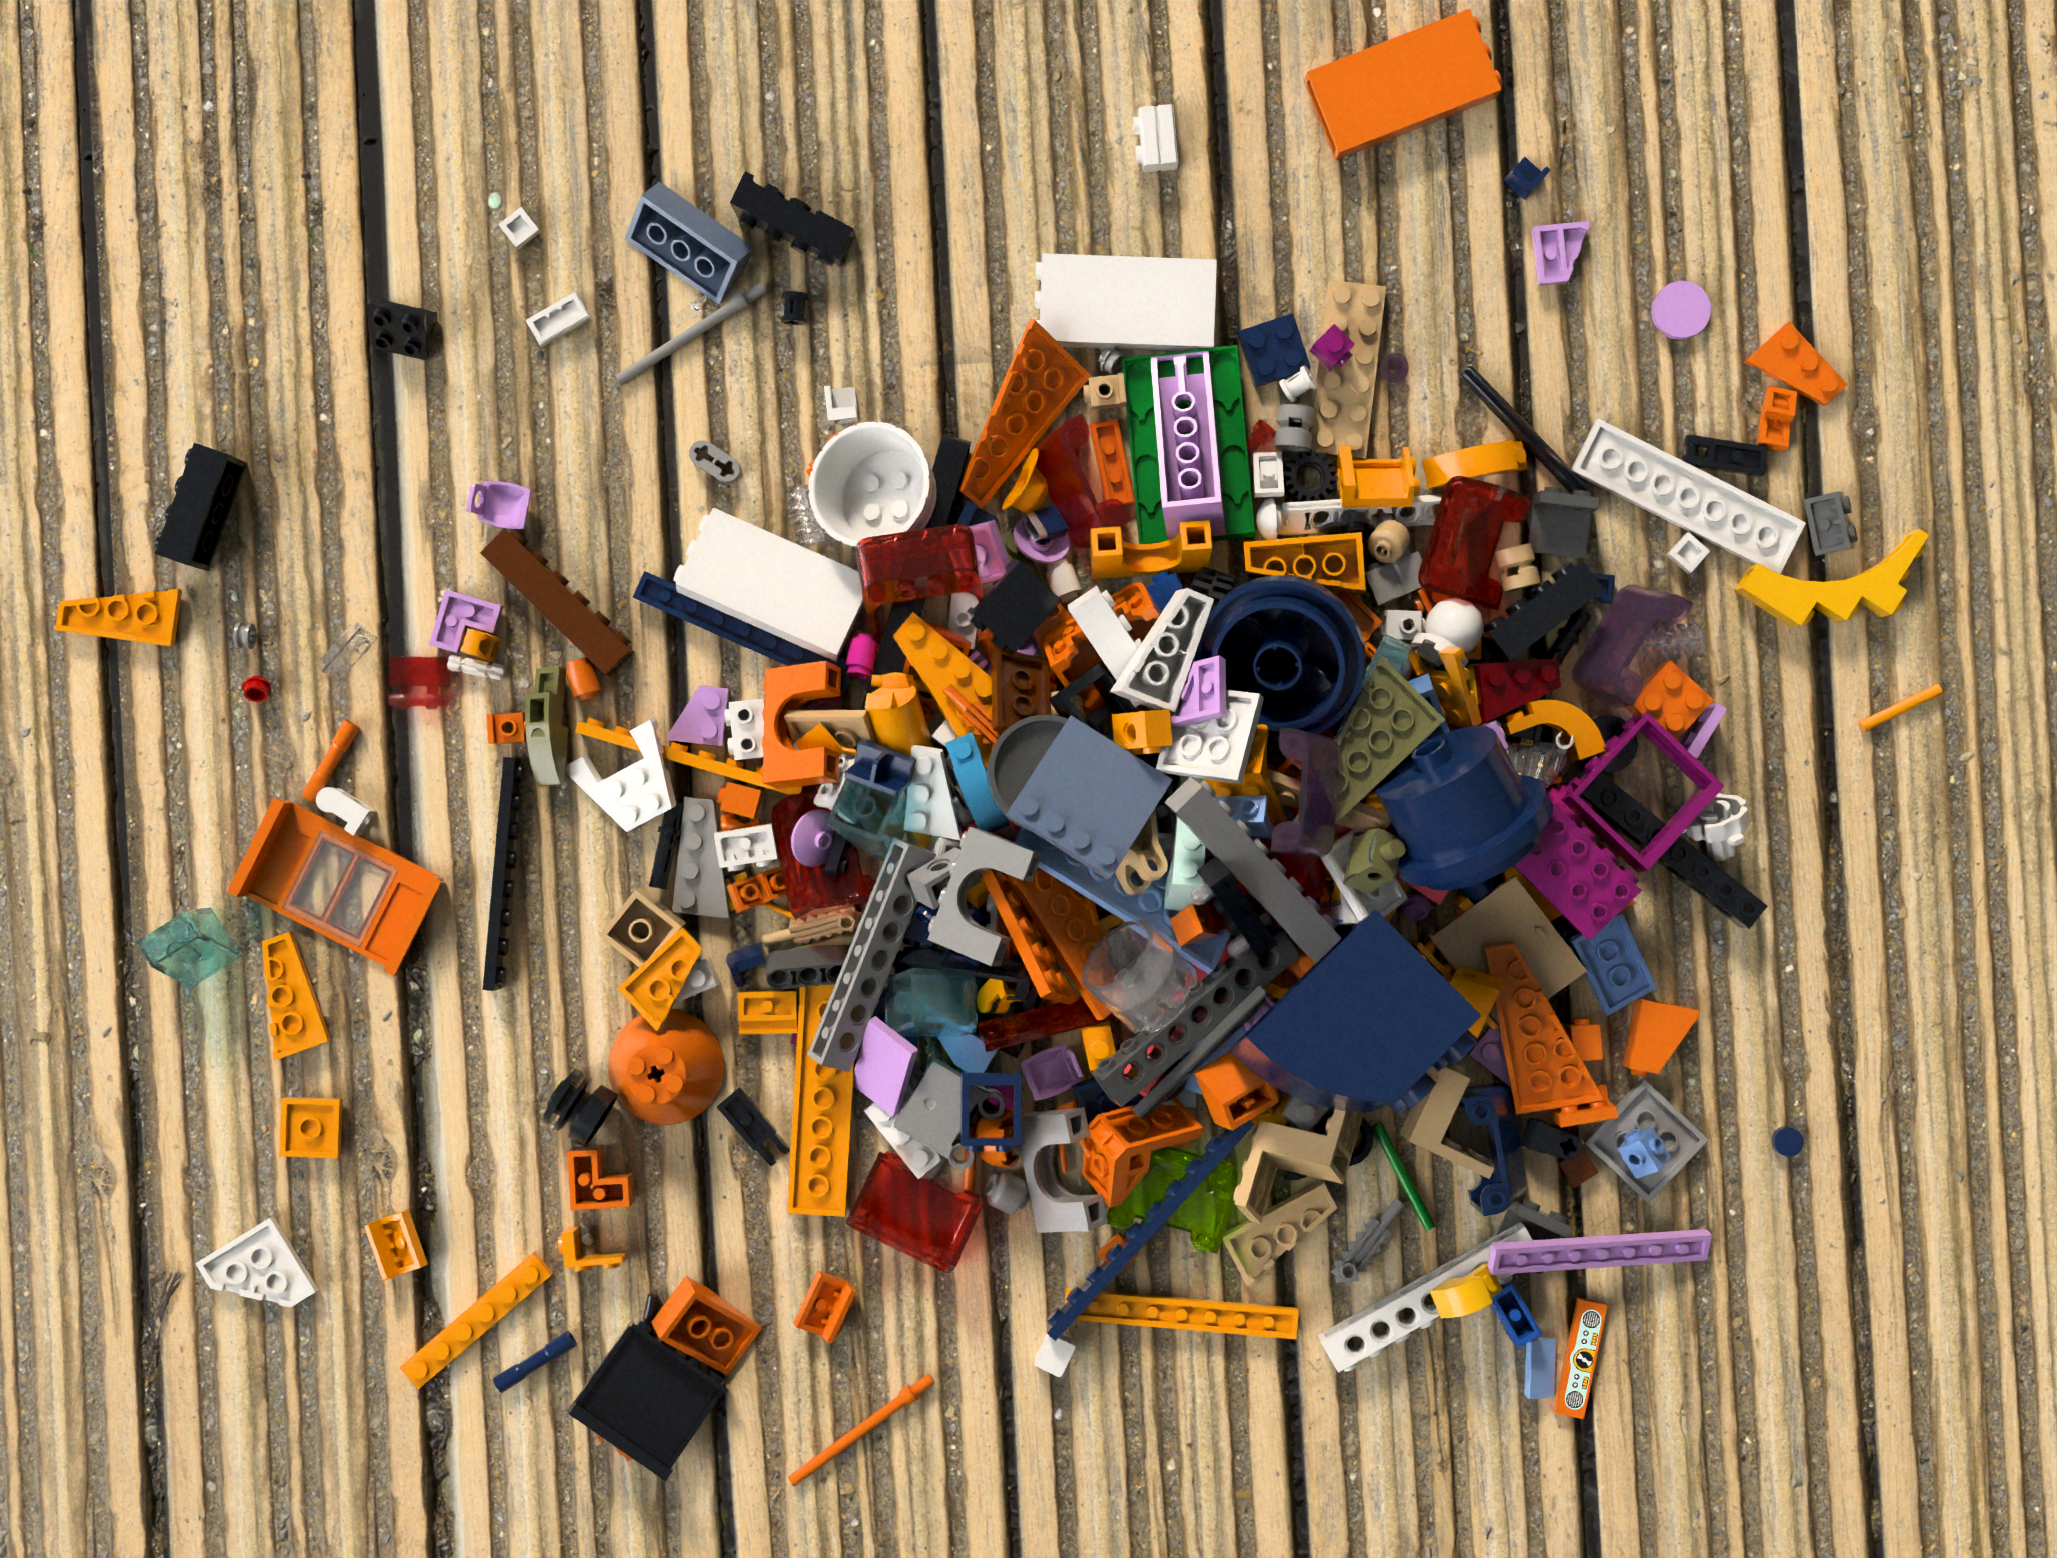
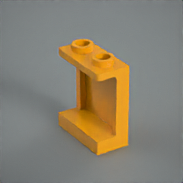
(1376, 480)

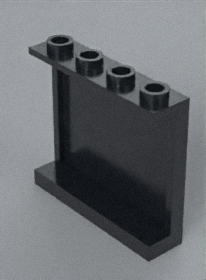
(647, 1399)

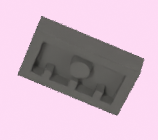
(1830, 523)

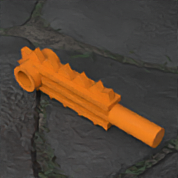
(975, 716)

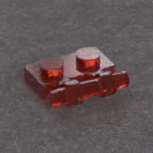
(419, 672)

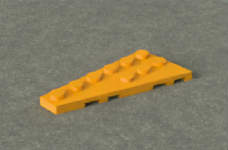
(942, 665)

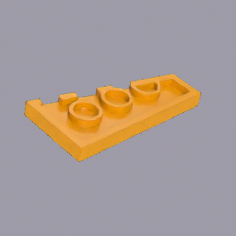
(291, 998)

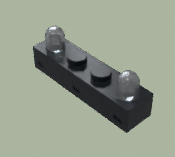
(1233, 903)

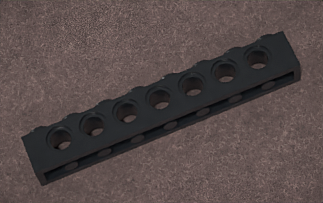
(1680, 858)

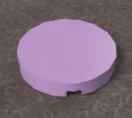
(1681, 310)

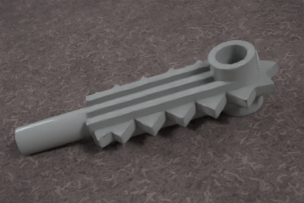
(1367, 1243)

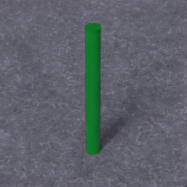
(1403, 1176)

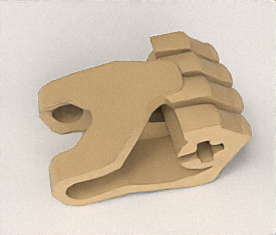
(1143, 848)

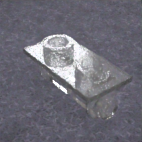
(339, 661)

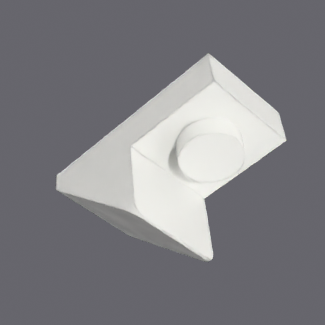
(1268, 475)

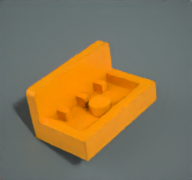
(395, 1244)

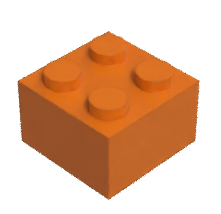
(1671, 699)

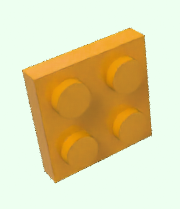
(311, 1127)

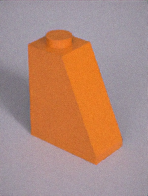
(1655, 1034)

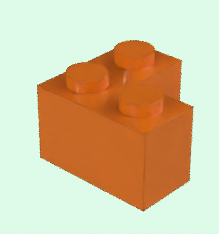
(591, 1186)

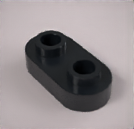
(837, 861)

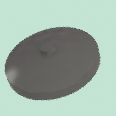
(1017, 757)

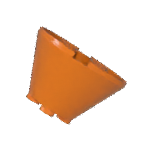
(685, 1052)

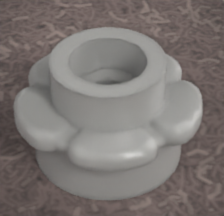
(1110, 360)

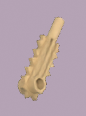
(814, 927)

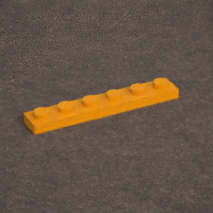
(476, 1320)

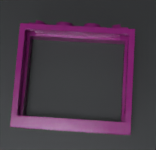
(1708, 786)

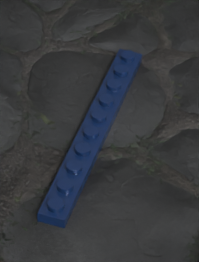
(1140, 1233)

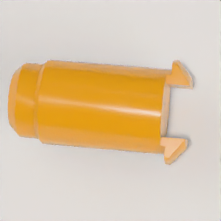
(898, 714)

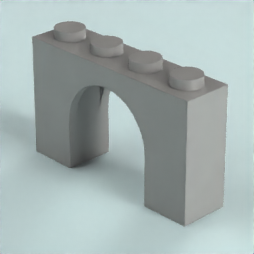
(953, 924)
(1052, 1204)

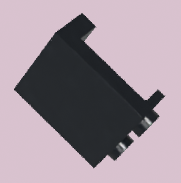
(1014, 607)

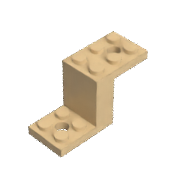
(1432, 1115)
(1297, 1152)

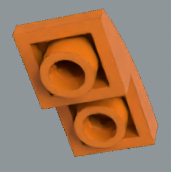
(757, 890)

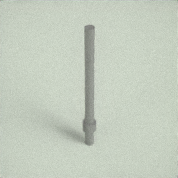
(738, 303)

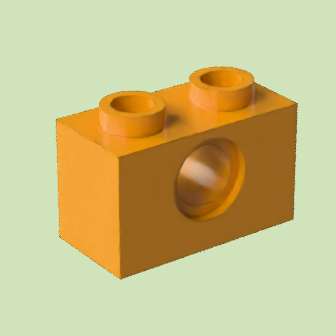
(1142, 731)

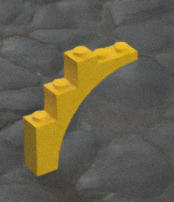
(1875, 588)

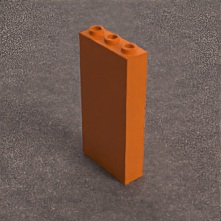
(1403, 84)

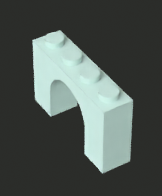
(1186, 860)

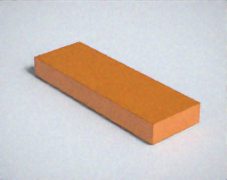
(1112, 461)

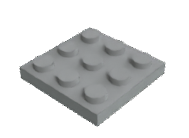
(1646, 1109)

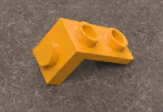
(570, 1247)

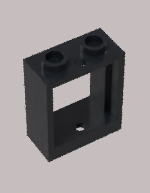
(1104, 682)

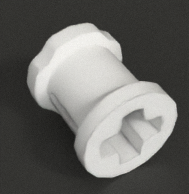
(1298, 384)

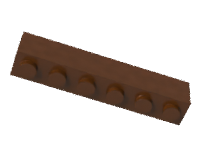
(557, 601)

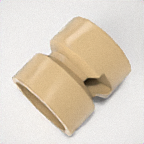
(1513, 557)

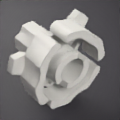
(1720, 825)

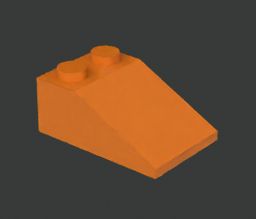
(705, 1326)

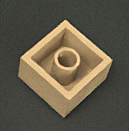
(641, 927)

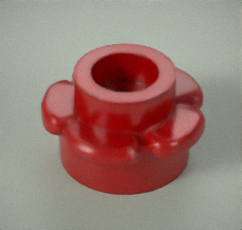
(256, 689)

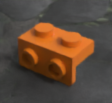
(825, 1306)

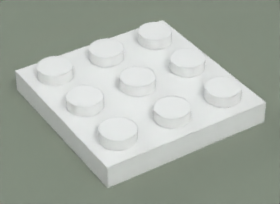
(1214, 747)

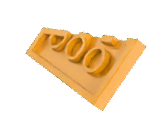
(133, 617)

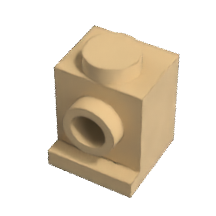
(1114, 399)

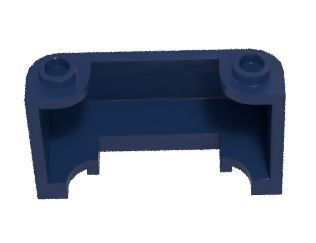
(1494, 1107)

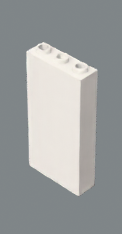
(1127, 301)
(771, 584)

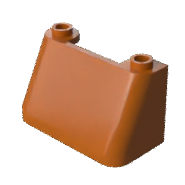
(1072, 652)

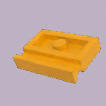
(768, 1012)

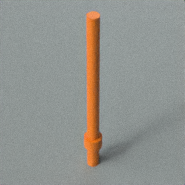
(906, 1397)

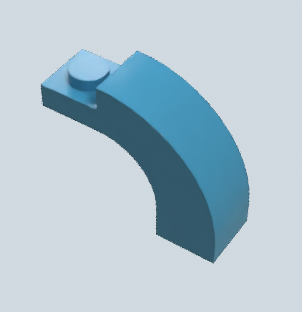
(972, 778)

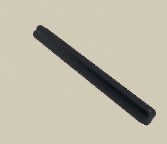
(1522, 430)

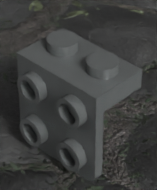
(1561, 522)
(1538, 1223)

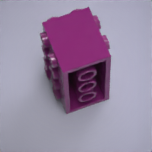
(1578, 874)

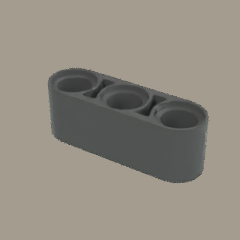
(804, 966)

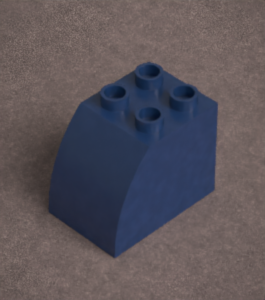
(1361, 1026)

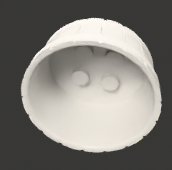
(871, 483)

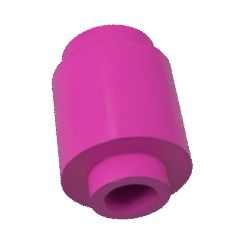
(861, 656)

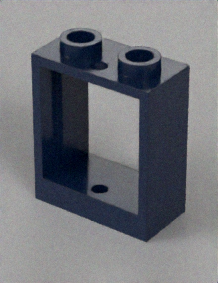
(1002, 1144)

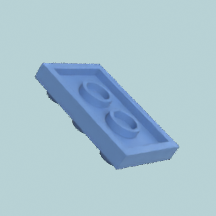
(1613, 965)

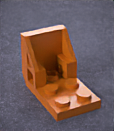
(1123, 1134)

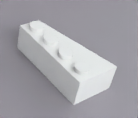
(1105, 630)
(1166, 654)

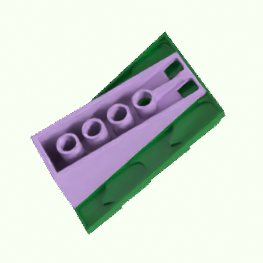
(1188, 443)

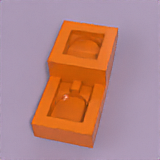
(1776, 417)

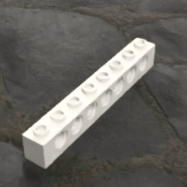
(1410, 1296)

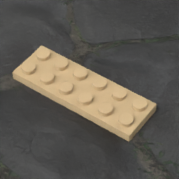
(1346, 393)

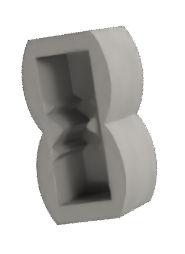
(1393, 579)

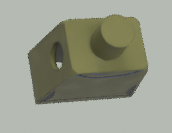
(1372, 859)

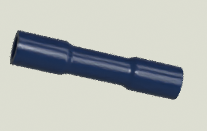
(550, 1352)

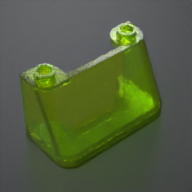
(1201, 1214)

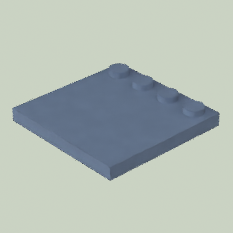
(1089, 797)

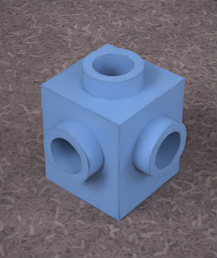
(1643, 1152)

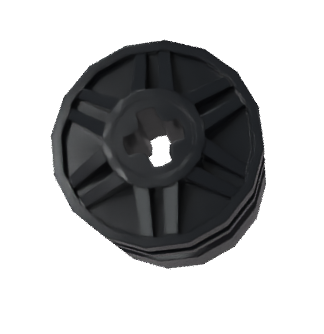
(579, 1107)

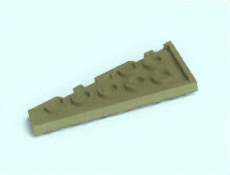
(1380, 734)

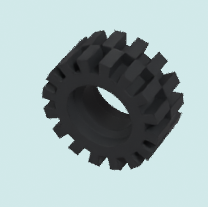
(1314, 460)

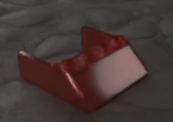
(917, 567)

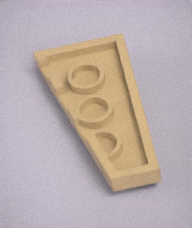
(1258, 1245)

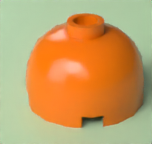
(997, 1127)

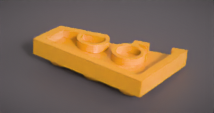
(661, 978)

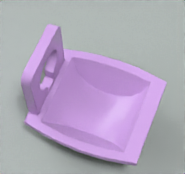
(500, 504)
(1051, 1072)

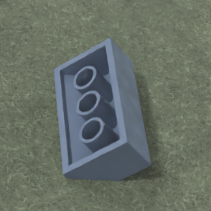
(688, 242)

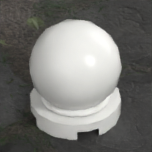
(1449, 624)

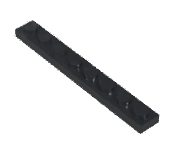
(502, 886)

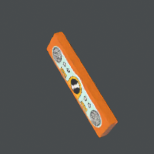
(1580, 1358)

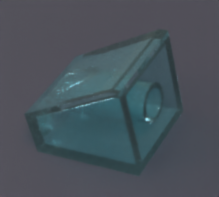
(868, 817)
(190, 947)
(931, 1003)

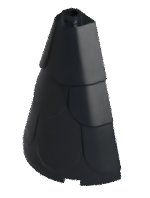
(949, 960)

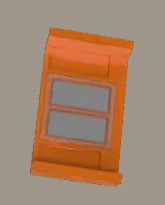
(336, 883)

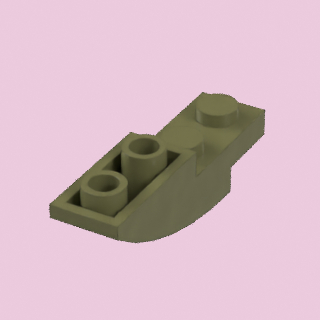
(544, 728)

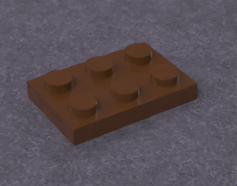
(1018, 687)

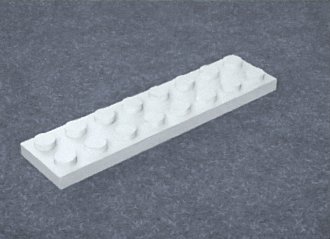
(1687, 497)

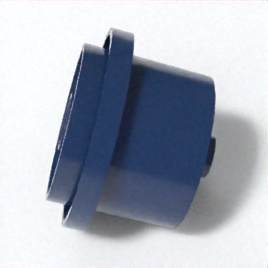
(1291, 647)
(1462, 810)

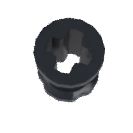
(794, 308)

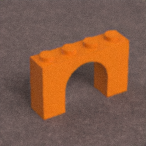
(787, 690)

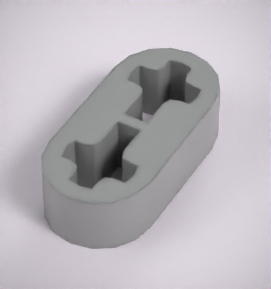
(719, 456)

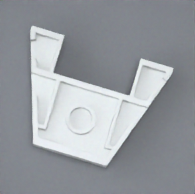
(635, 791)

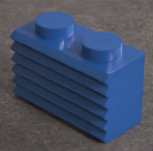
(1515, 1315)

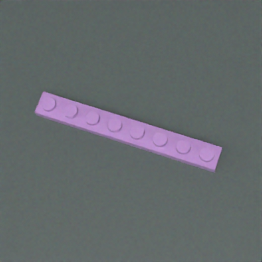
(1599, 1251)

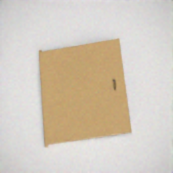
(1507, 916)

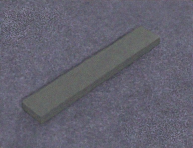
(1202, 1052)

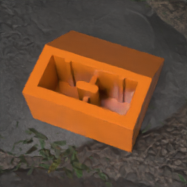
(1233, 1091)

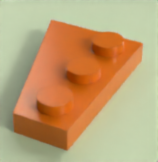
(1797, 364)

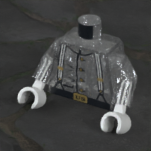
(1537, 757)

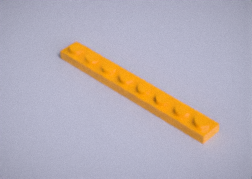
(678, 753)
(1191, 1314)

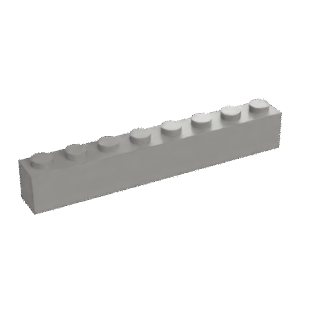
(1253, 869)

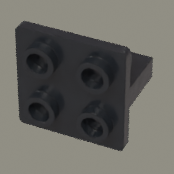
(400, 328)

